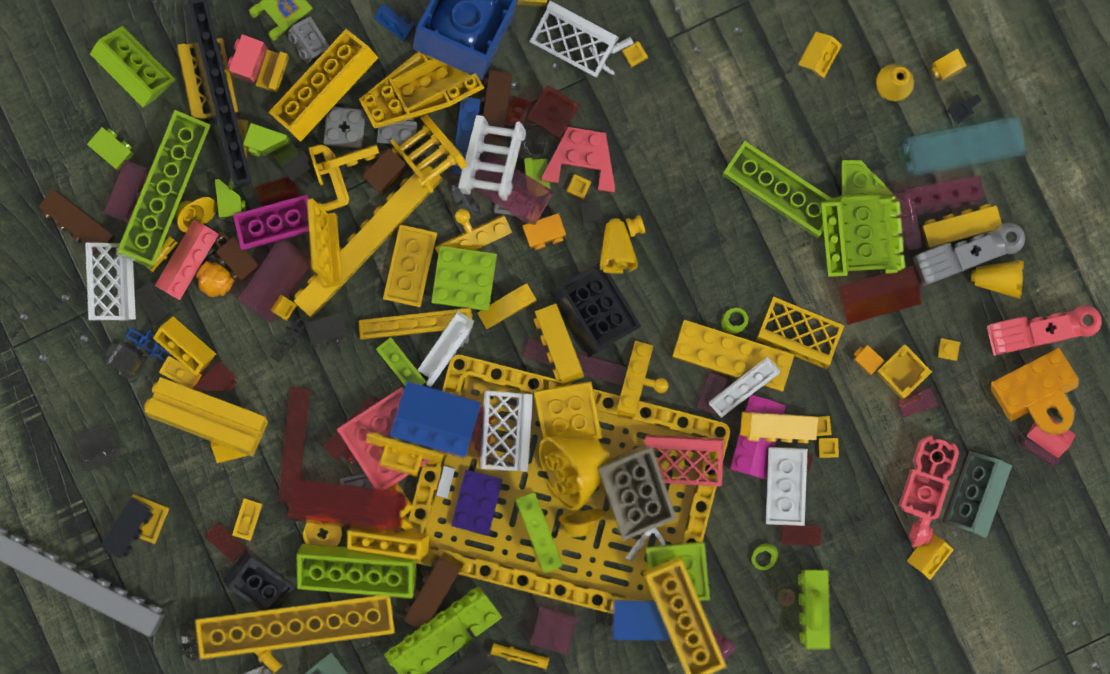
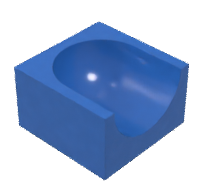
(464, 32)

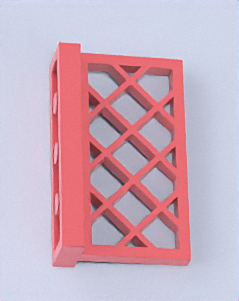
(689, 443)

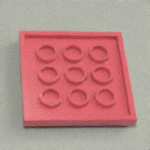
(375, 420)

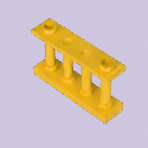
(437, 138)

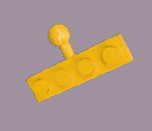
(479, 236)
(636, 379)

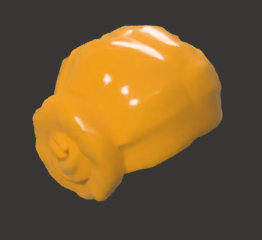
(214, 279)

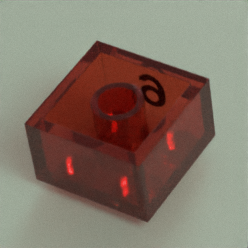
(553, 112)

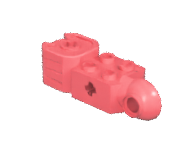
(1024, 333)
(928, 485)

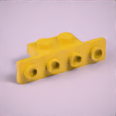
(402, 456)

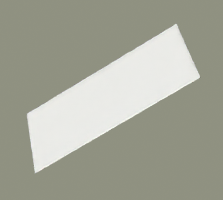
(445, 482)

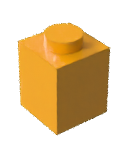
(867, 359)

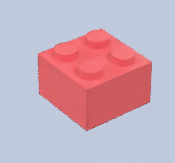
(247, 58)

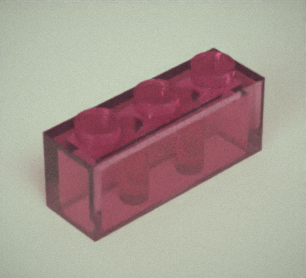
(126, 191)

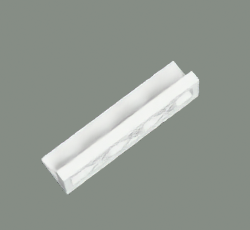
(445, 347)

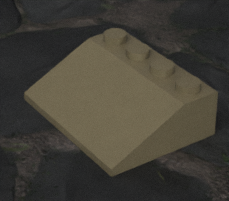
(636, 492)

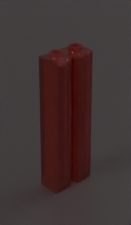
(347, 506)

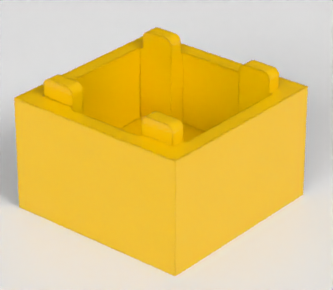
(903, 372)

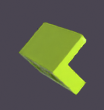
(536, 169)

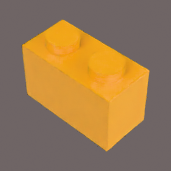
(545, 231)

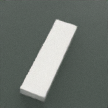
(744, 387)

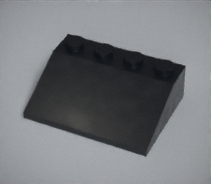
(595, 309)

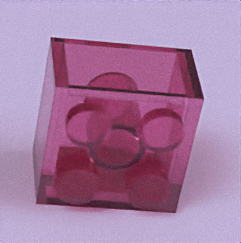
(554, 630)

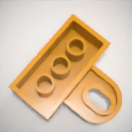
(1038, 388)

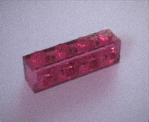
(947, 193)

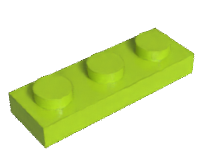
(399, 363)

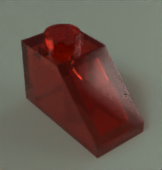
(217, 379)

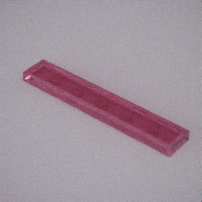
(590, 366)

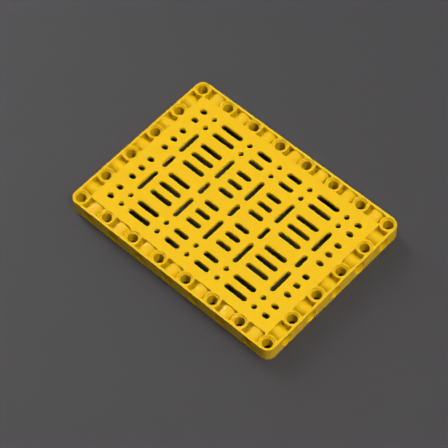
(507, 568)

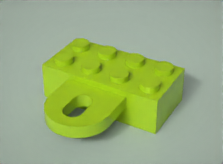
(815, 609)

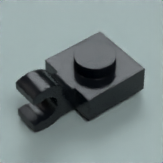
(962, 109)

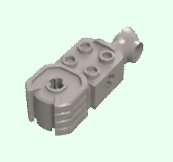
(950, 260)

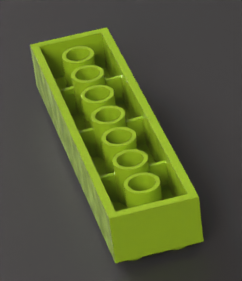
(163, 189)

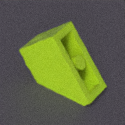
(228, 201)

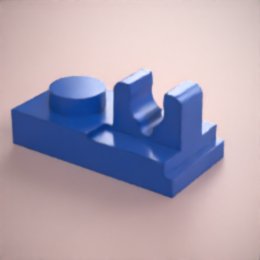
(393, 22)

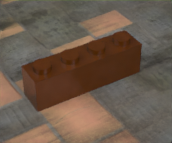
(496, 103)
(74, 220)
(433, 592)

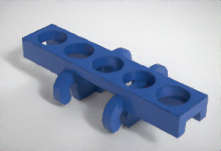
(146, 338)

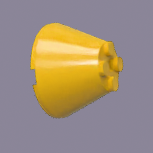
(572, 468)

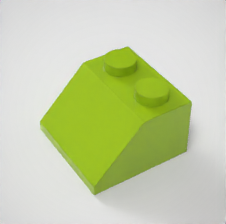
(264, 141)

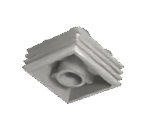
(351, 137)

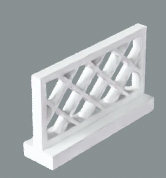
(582, 24)
(123, 282)
(521, 435)

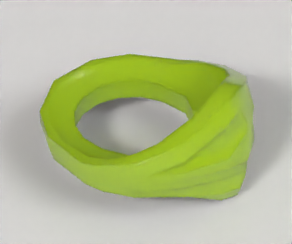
(727, 327)
(761, 548)

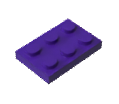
(477, 502)

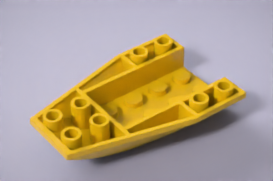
(417, 89)

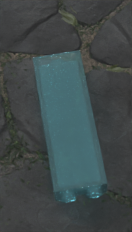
(965, 147)

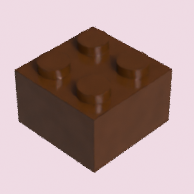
(384, 171)

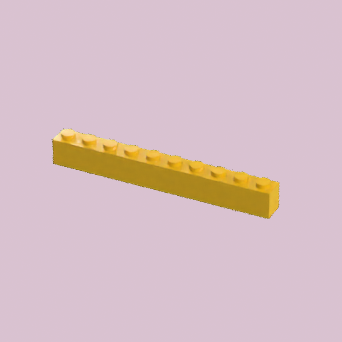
(367, 240)

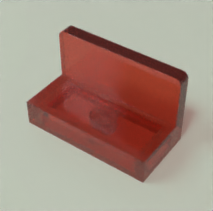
(277, 191)

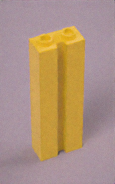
(205, 416)

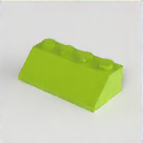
(132, 66)

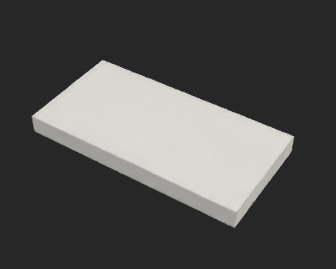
(786, 486)

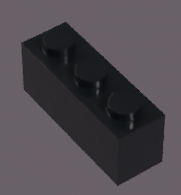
(127, 528)

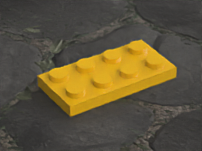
(410, 266)

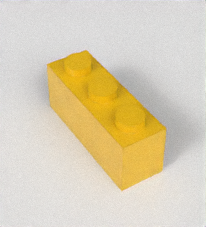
(184, 345)

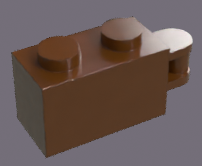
(239, 260)

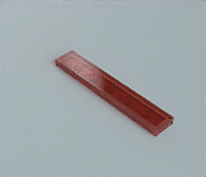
(294, 442)

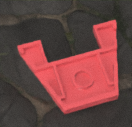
(583, 150)

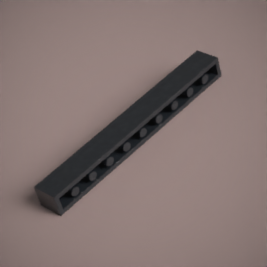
(217, 94)

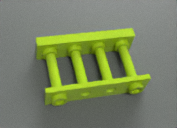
(539, 532)

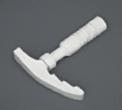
(617, 47)
(640, 542)

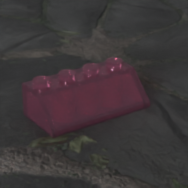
(527, 195)
(276, 276)

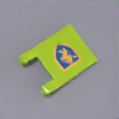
(282, 12)

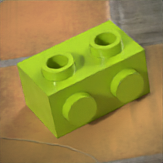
(110, 148)

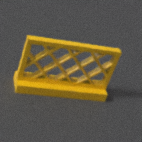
(190, 79)
(324, 245)
(799, 350)

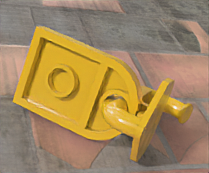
(331, 166)

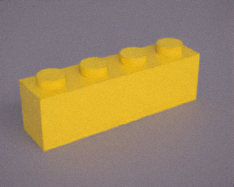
(960, 227)
(559, 344)
(778, 426)
(404, 544)

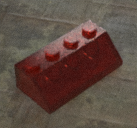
(880, 295)

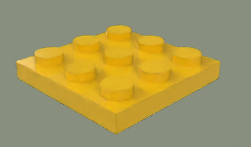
(568, 412)

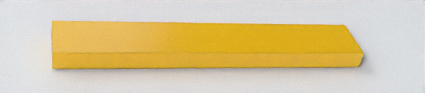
(408, 324)

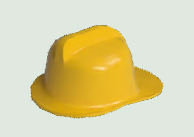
(200, 210)
(581, 522)

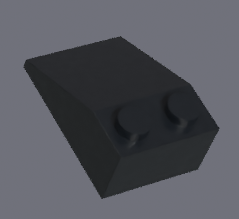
(258, 583)

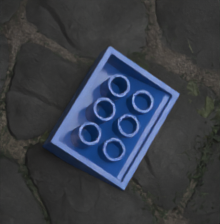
(435, 419)

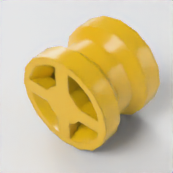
(635, 226)

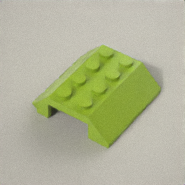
(862, 233)

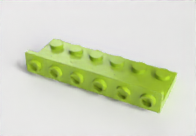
(444, 634)

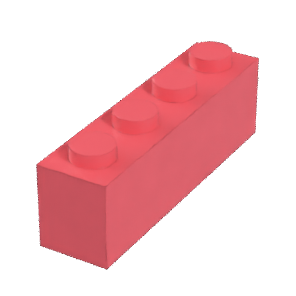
(186, 259)

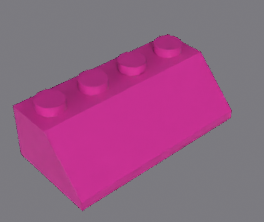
(272, 222)
(752, 456)

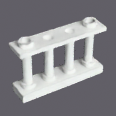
(477, 146)

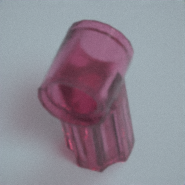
(921, 401)
(725, 646)

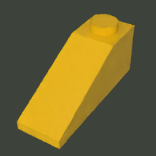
(507, 306)

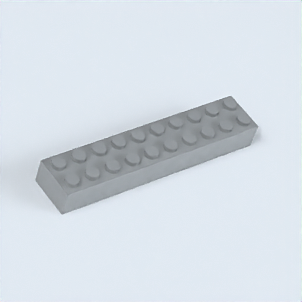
(79, 584)

